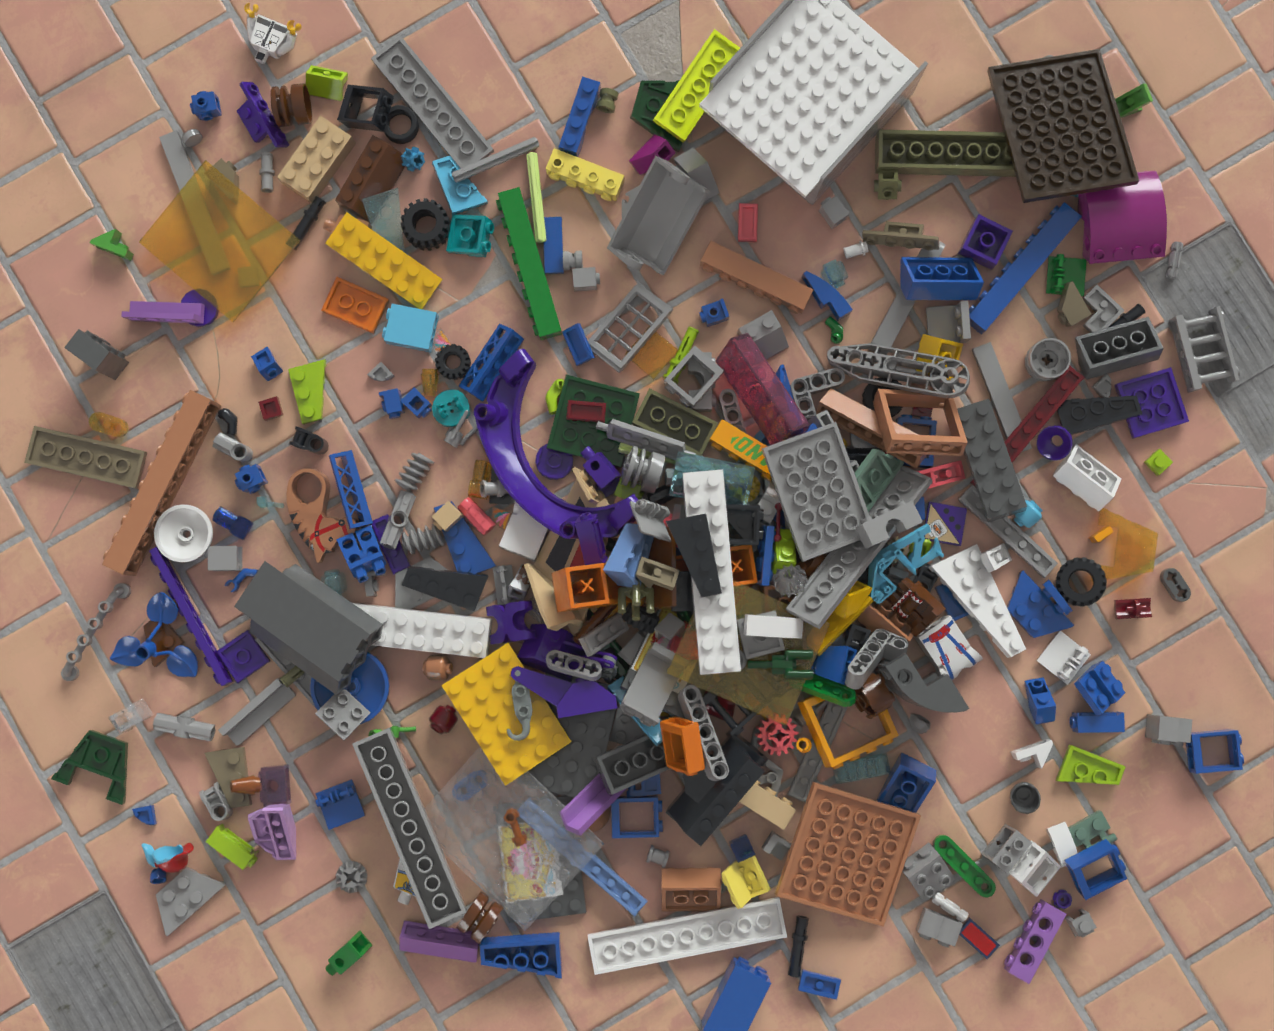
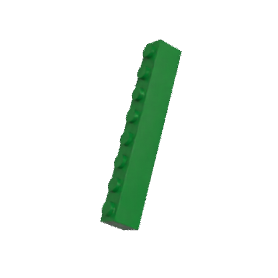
(530, 264)

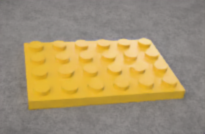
(486, 705)

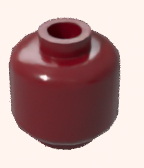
(443, 719)

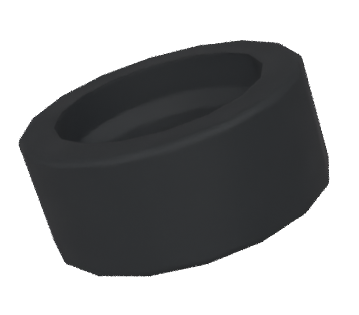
(411, 134)

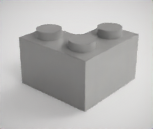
(697, 169)
(1168, 730)

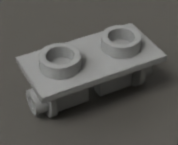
(503, 577)

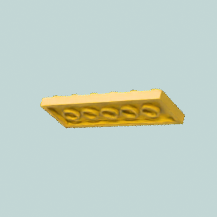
(383, 261)

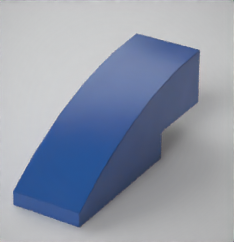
(827, 295)

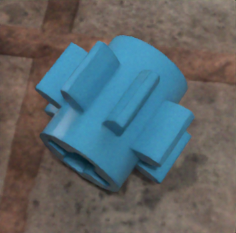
(413, 159)

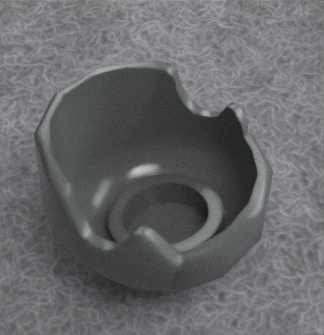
(1025, 797)

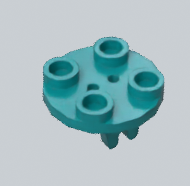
(442, 411)

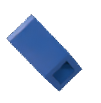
(1040, 701)

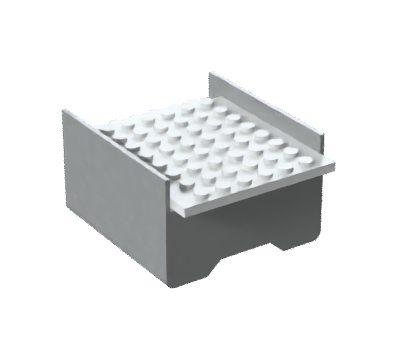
(811, 91)

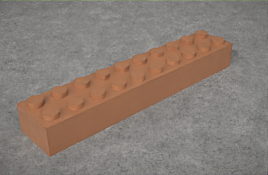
(161, 483)

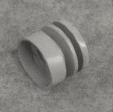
(1056, 353)
(643, 470)

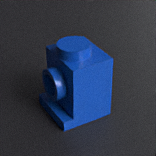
(721, 316)
(412, 399)
(392, 403)

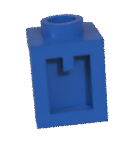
(266, 364)

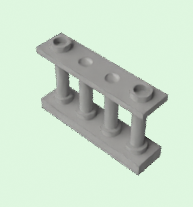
(1190, 362)

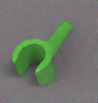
(395, 729)

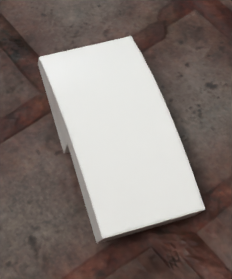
(1062, 841)

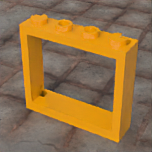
(822, 746)

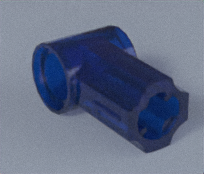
(236, 524)

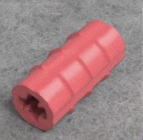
(476, 516)

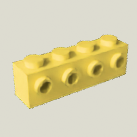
(584, 175)

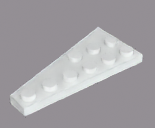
(980, 597)

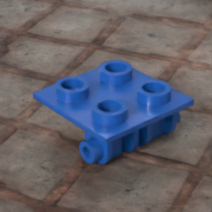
(340, 804)

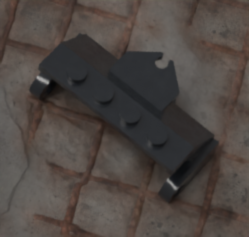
(707, 802)

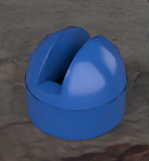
(157, 876)

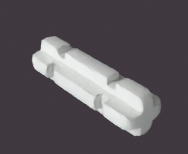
(950, 907)

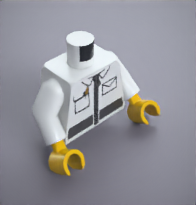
(269, 36)

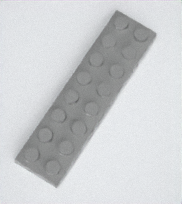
(431, 103)

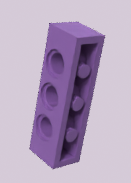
(1037, 951)

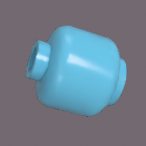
(1030, 516)

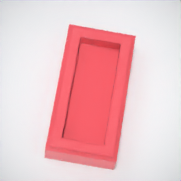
(747, 222)

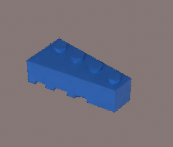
(525, 952)

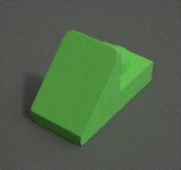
(1133, 100)
(110, 243)

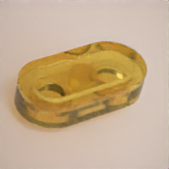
(109, 424)

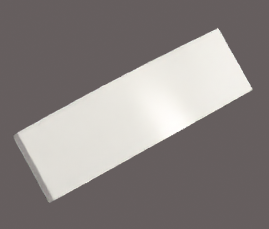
(773, 626)

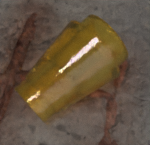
(429, 381)

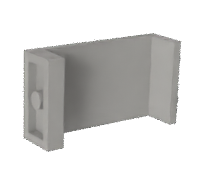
(650, 686)

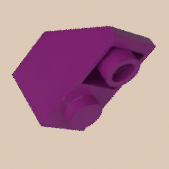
(653, 147)

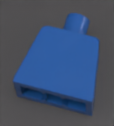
(834, 663)

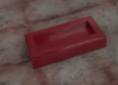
(586, 411)

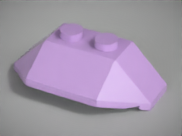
(275, 830)

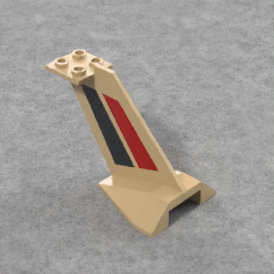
(560, 554)

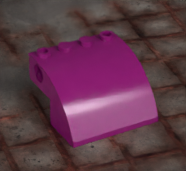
(1125, 221)

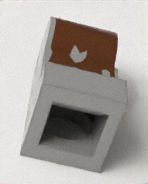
(520, 583)

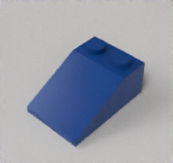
(907, 783)

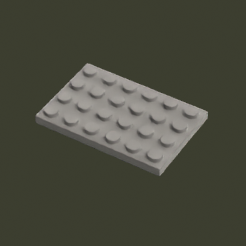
(817, 490)

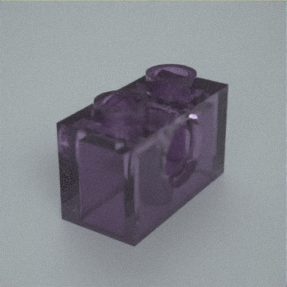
(277, 773)

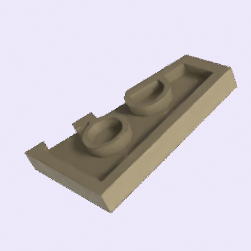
(229, 766)

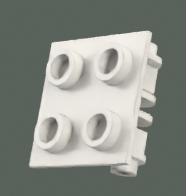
(1063, 657)

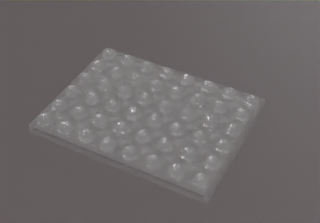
(478, 840)

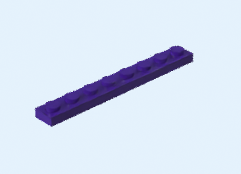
(193, 623)

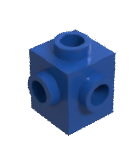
(205, 105)
(250, 478)

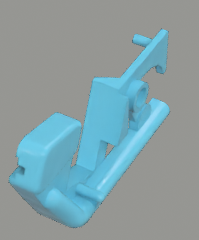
(880, 584)

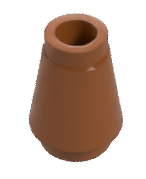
(246, 785)

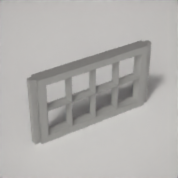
(652, 300)

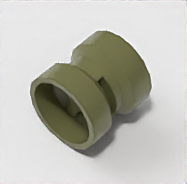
(607, 99)

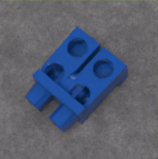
(363, 560)

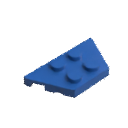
(1034, 609)

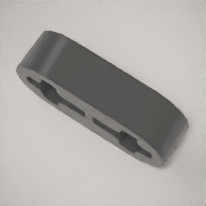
(1171, 587)

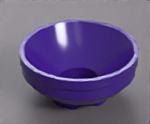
(1046, 446)

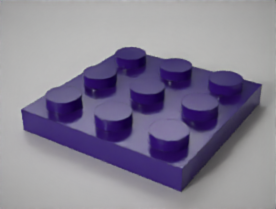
(1158, 401)

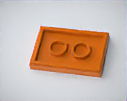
(355, 305)

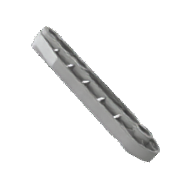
(890, 368)

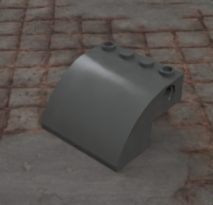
(929, 692)

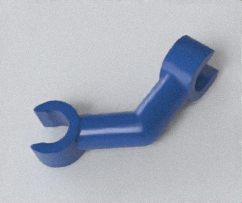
(240, 577)

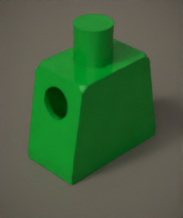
(348, 954)

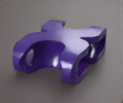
(511, 622)

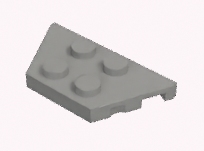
(409, 598)
(184, 897)

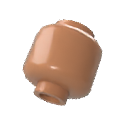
(437, 667)

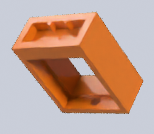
(682, 745)

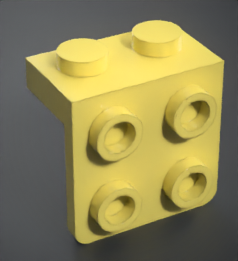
(744, 881)

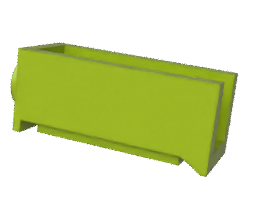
(232, 847)

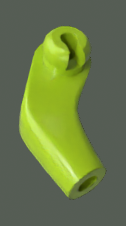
(552, 396)

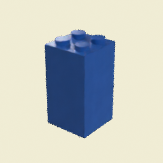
(736, 997)

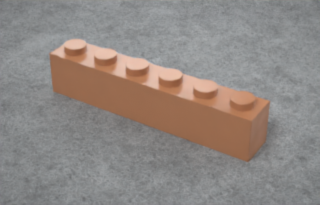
(755, 277)
(862, 423)

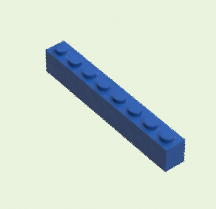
(1023, 267)

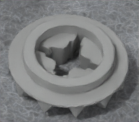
(360, 876)

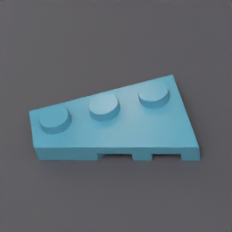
(460, 195)

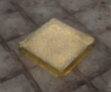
(654, 355)

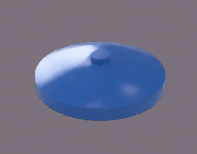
(367, 685)

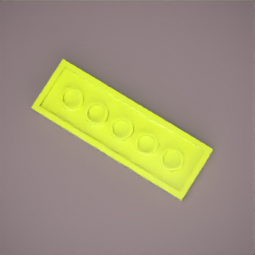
(682, 107)

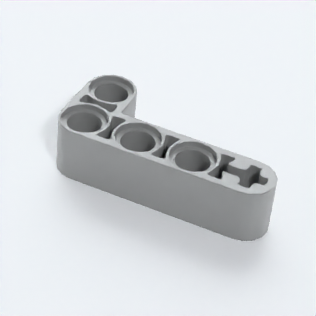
(878, 646)

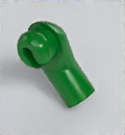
(836, 330)

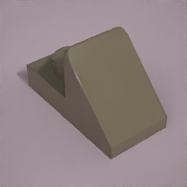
(655, 573)

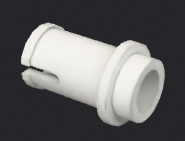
(855, 250)

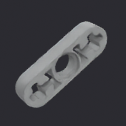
(589, 664)

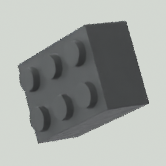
(97, 353)

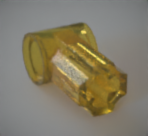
(481, 472)

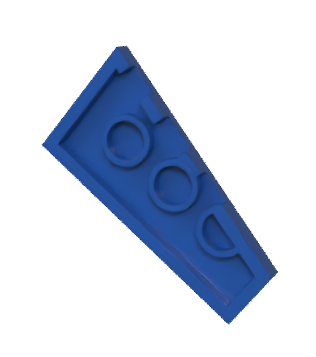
(466, 549)

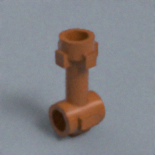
(511, 817)

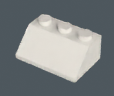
(1087, 478)

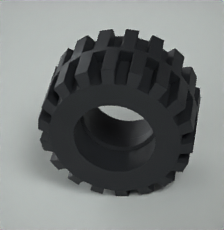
(421, 210)
(1088, 566)

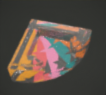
(440, 340)

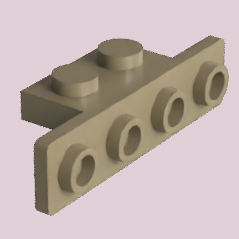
(902, 235)

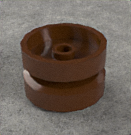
(479, 917)

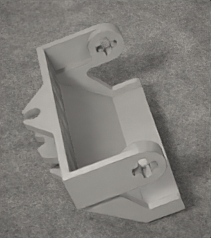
(657, 217)

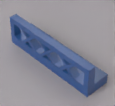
(503, 350)
(355, 488)

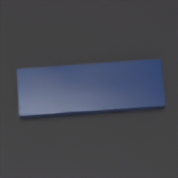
(553, 246)

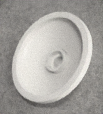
(171, 531)

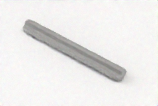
(495, 159)

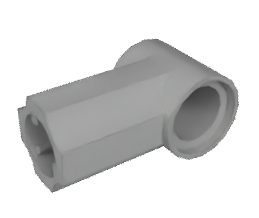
(232, 447)

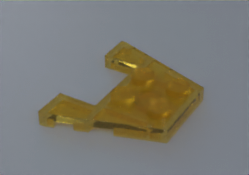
(1134, 546)

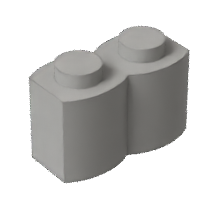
(939, 927)

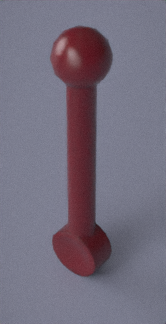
(778, 507)

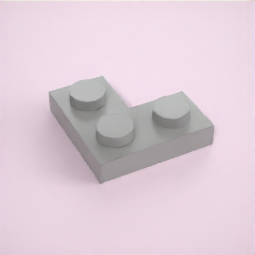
(1105, 309)

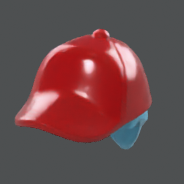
(168, 858)

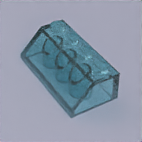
(737, 477)

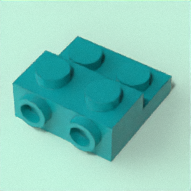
(470, 235)

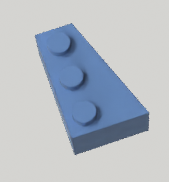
(627, 554)

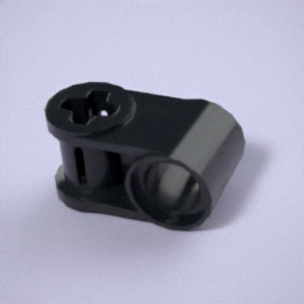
(305, 440)
(926, 577)

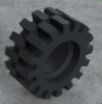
(445, 353)
(647, 621)

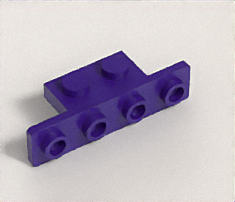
(258, 117)

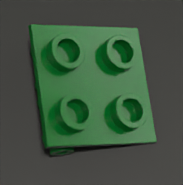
(1065, 270)

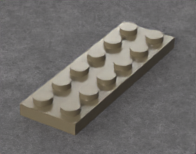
(85, 457)

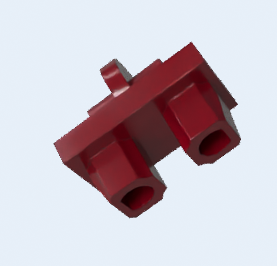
(1133, 608)

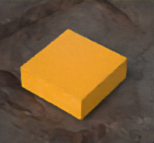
(1101, 534)

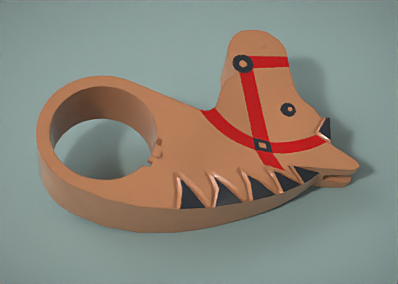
(311, 520)

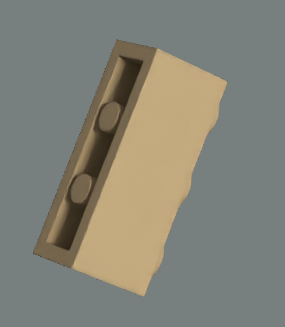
(768, 805)

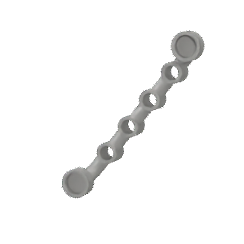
(70, 671)

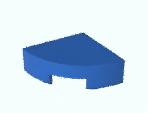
(145, 814)

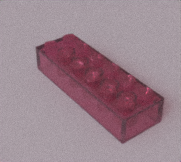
(761, 390)

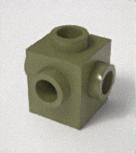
(887, 184)

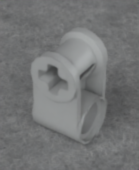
(215, 801)

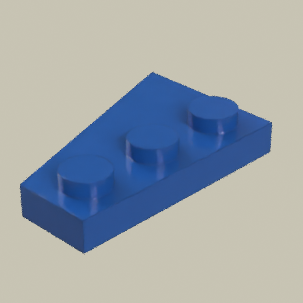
(766, 556)

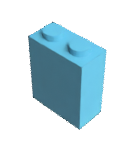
(410, 327)

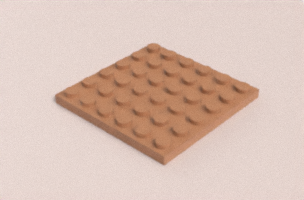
(847, 854)

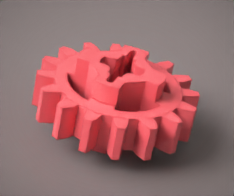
(777, 741)

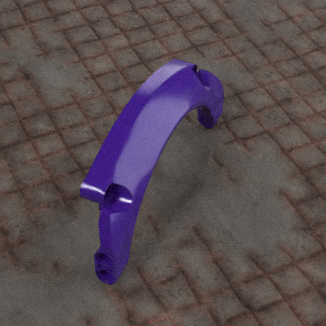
(504, 449)

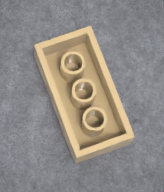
(316, 159)

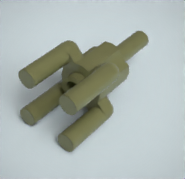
(636, 593)

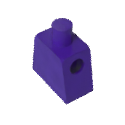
(606, 474)

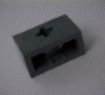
(856, 637)

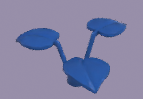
(132, 653)

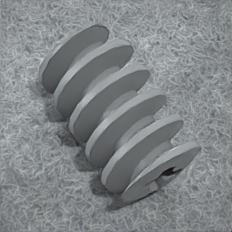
(413, 472)
(421, 539)

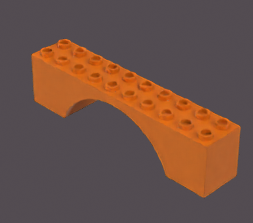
(591, 587)

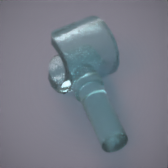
(262, 502)

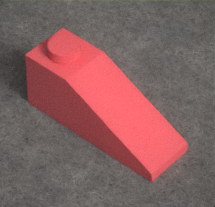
(944, 473)

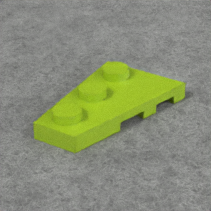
(308, 389)
(1088, 768)

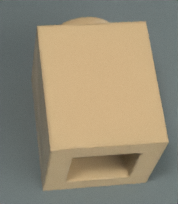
(447, 516)

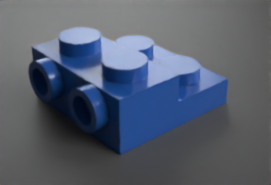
(1099, 687)

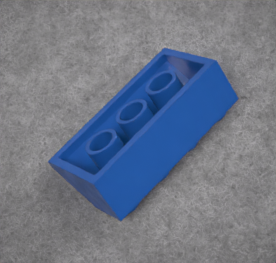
(939, 278)

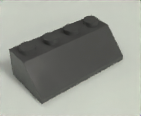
(1118, 348)

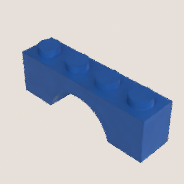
(579, 116)

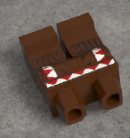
(916, 605)

